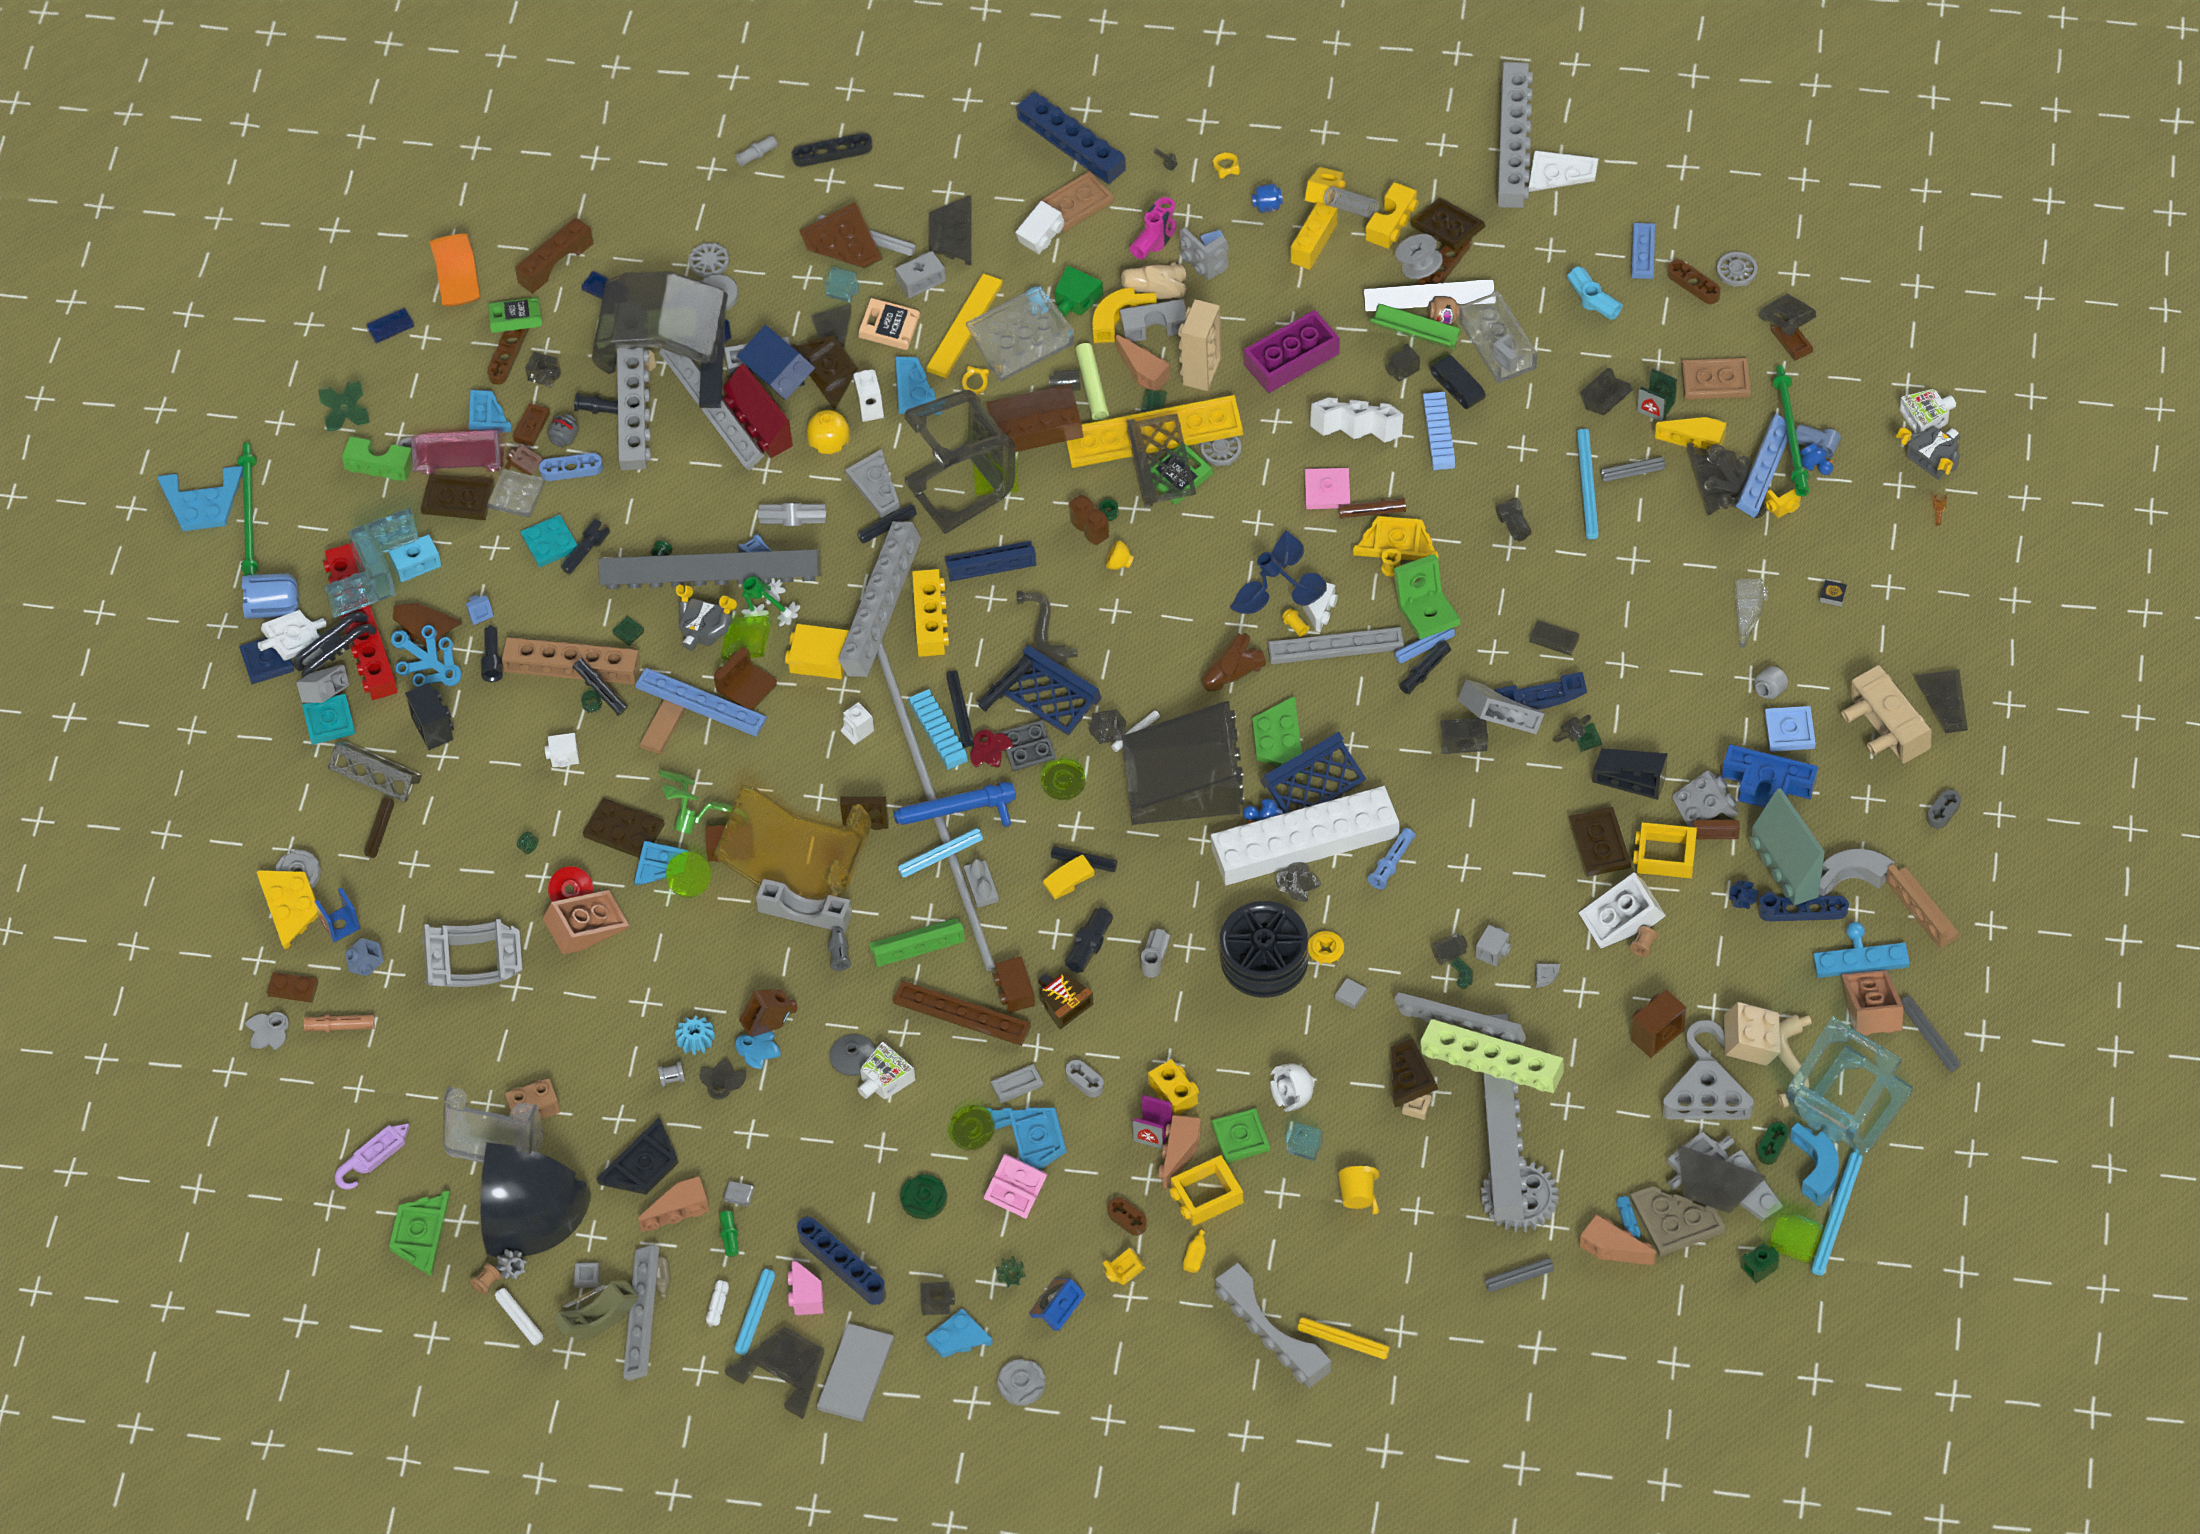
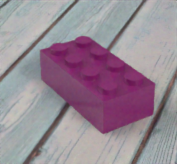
(1291, 351)

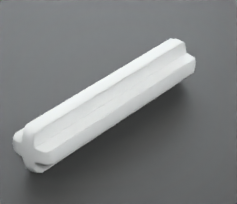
(519, 1316)

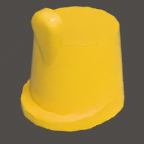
(1358, 1187)

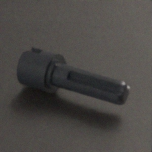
(591, 538)
(491, 663)

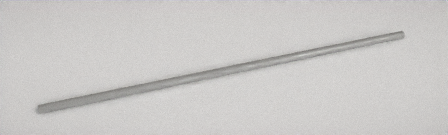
(940, 823)

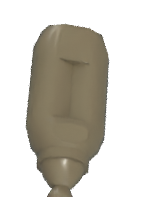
(663, 1276)

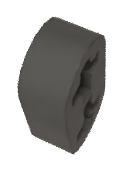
(1947, 811)

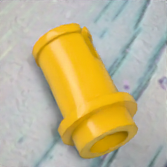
(1295, 622)

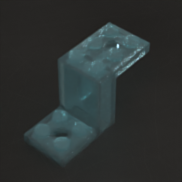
(368, 547)

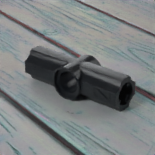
(1089, 940)

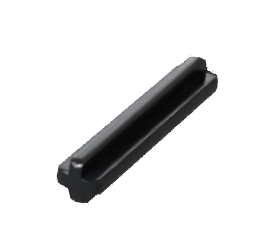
(884, 524)
(1095, 861)

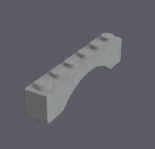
(1303, 1358)

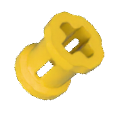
(1394, 560)

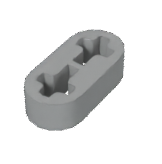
(1082, 1081)

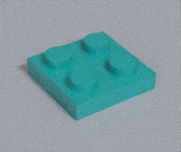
(549, 540)
(328, 719)

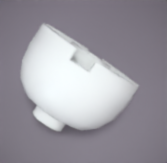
(1292, 1086)

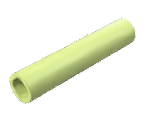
(1092, 382)

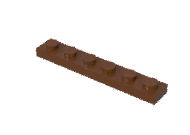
(962, 1013)

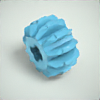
(695, 1035)

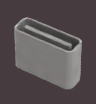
(739, 1193)

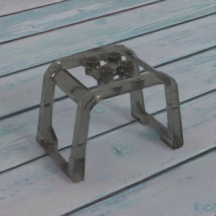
(982, 437)

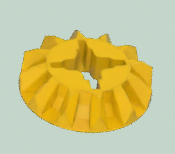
(1325, 939)

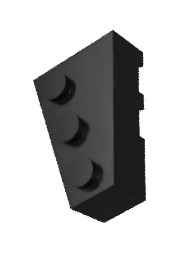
(1631, 771)

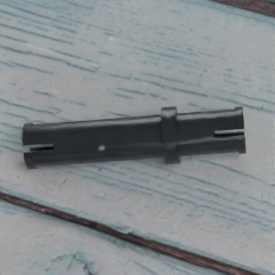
(1419, 673)
(598, 685)
(1001, 686)

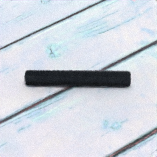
(960, 708)

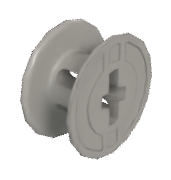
(1419, 256)

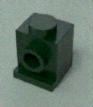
(1760, 1268)

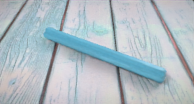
(1587, 484)
(1836, 1214)

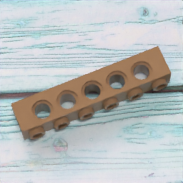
(559, 665)

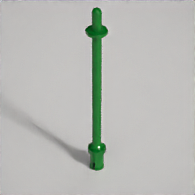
(247, 461)
(1799, 475)

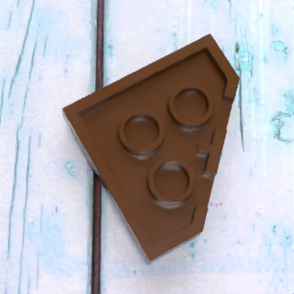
(843, 238)

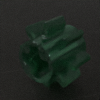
(1013, 1278)

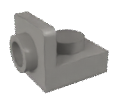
(1504, 353)

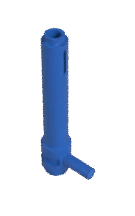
(989, 796)

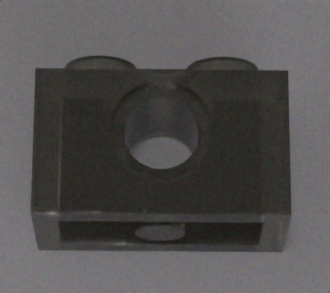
(1463, 735)

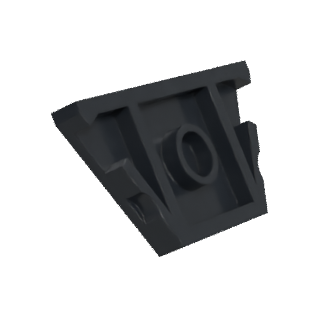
(642, 1162)

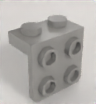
(1207, 259)
(1705, 799)

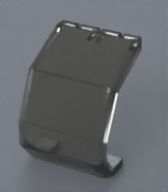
(659, 312)

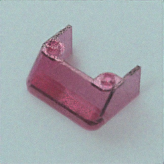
(458, 450)

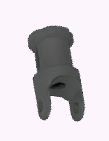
(838, 948)

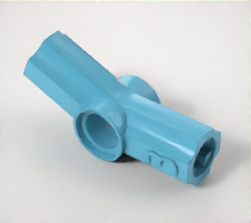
(1591, 295)

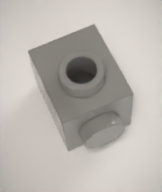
(1493, 945)

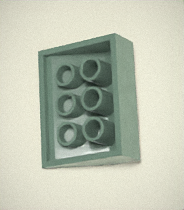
(1788, 849)

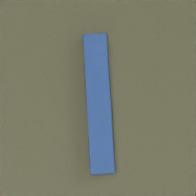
(1763, 467)
(701, 702)

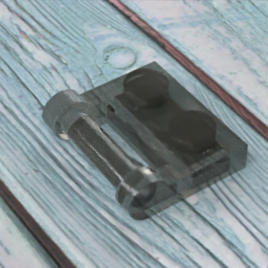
(1791, 309)

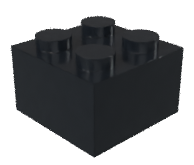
(430, 715)

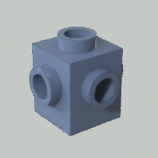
(364, 957)

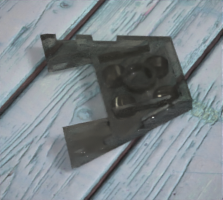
(788, 1358)

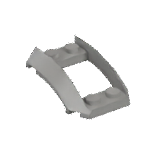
(437, 960)

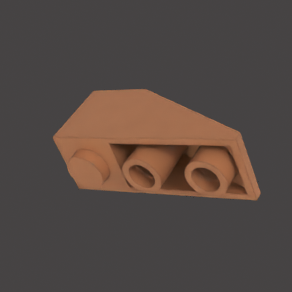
(1145, 368)
(1181, 1147)
(679, 1202)
(1611, 1243)

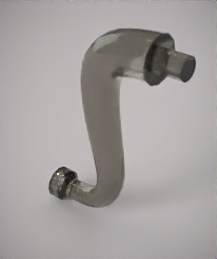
(1057, 653)

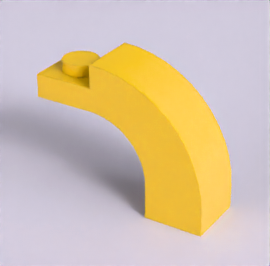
(1108, 312)

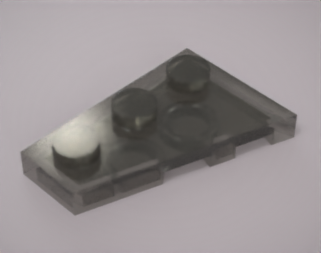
(1945, 698)

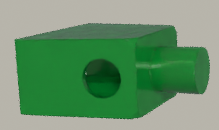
(1077, 292)

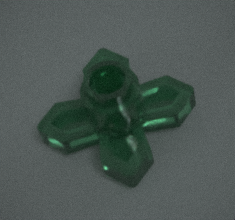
(338, 413)

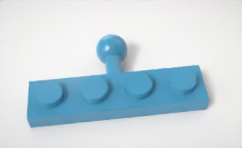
(1860, 958)

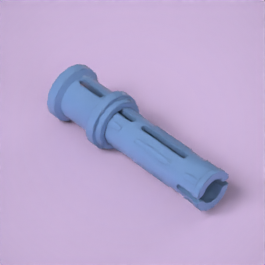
(1387, 865)

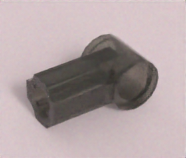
(1512, 515)

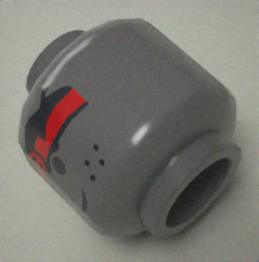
(562, 430)

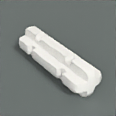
(717, 1303)

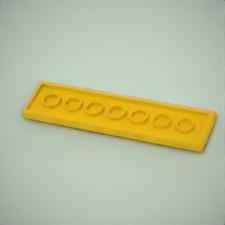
(1198, 421)

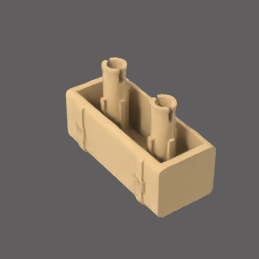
(1889, 714)

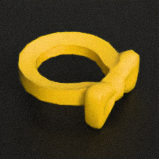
(1222, 172)
(970, 371)

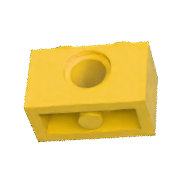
(1320, 182)

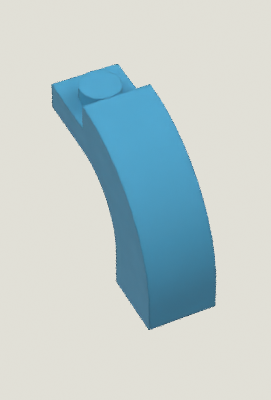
(1822, 1180)

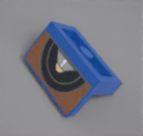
(1058, 1303)

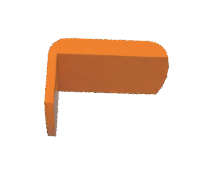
(456, 270)

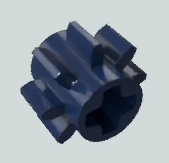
(1743, 894)

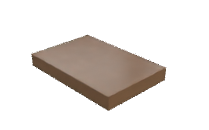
(1079, 199)
(1716, 378)

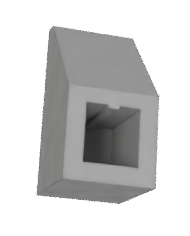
(322, 684)

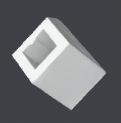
(1319, 610)

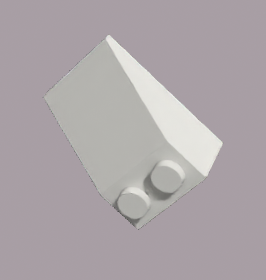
(1622, 911)

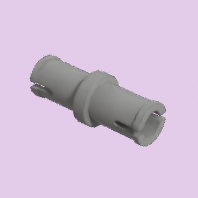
(756, 150)

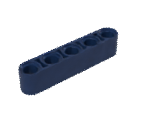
(844, 1270)

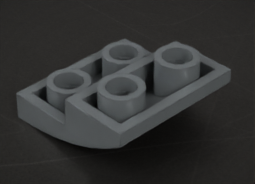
(1030, 746)

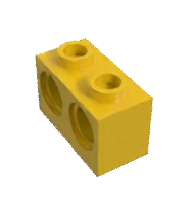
(1169, 1089)

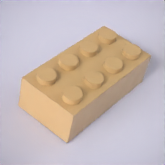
(1200, 344)

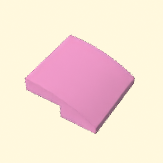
(1015, 1186)

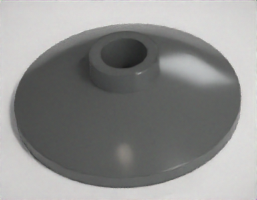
(847, 1062)

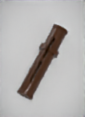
(1372, 508)

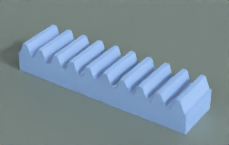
(1438, 431)

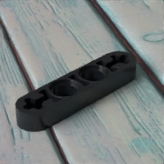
(831, 146)

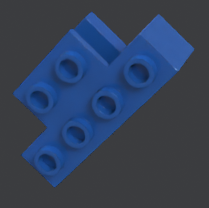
(1765, 773)

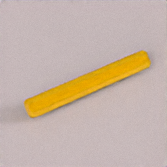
(1343, 1338)

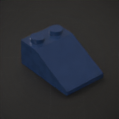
(775, 362)

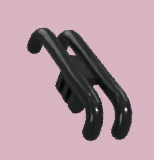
(332, 643)

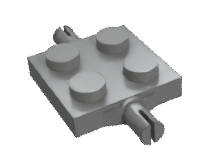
(1702, 1144)

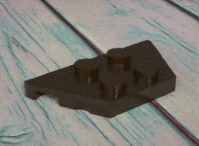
(832, 367)

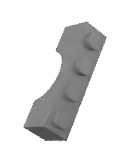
(780, 901)

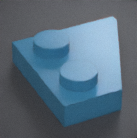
(486, 413)
(654, 862)
(958, 1335)

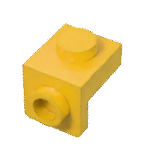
(1785, 504)
(1124, 1267)

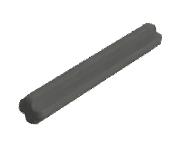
(1930, 1033)

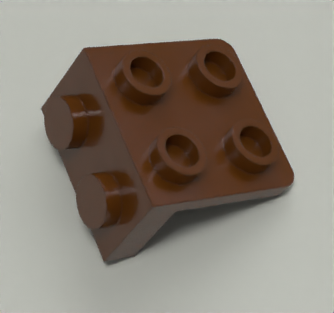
(743, 681)

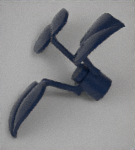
(1286, 552)

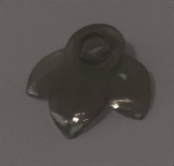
(1572, 729)
(1299, 881)
(722, 1077)

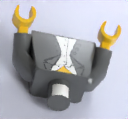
(1932, 450)
(701, 620)

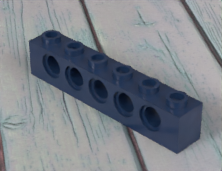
(1071, 137)

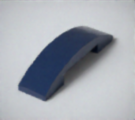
(1548, 694)

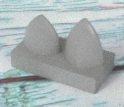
(981, 883)

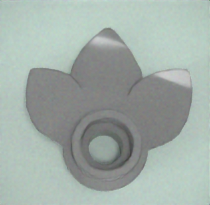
(265, 1031)

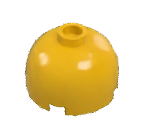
(828, 432)

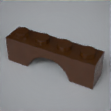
(536, 268)

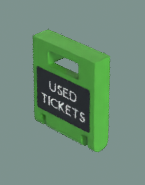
(515, 314)
(1199, 475)

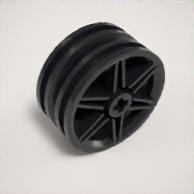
(1266, 936)

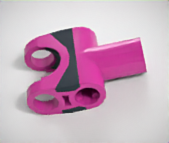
(1156, 230)

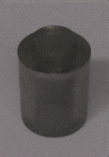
(1065, 377)
(1449, 948)

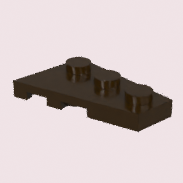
(1410, 1073)

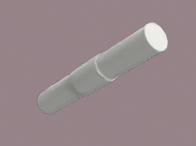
(1146, 722)

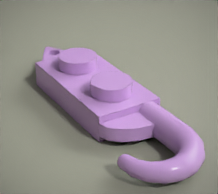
(373, 1153)

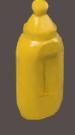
(1195, 1253)

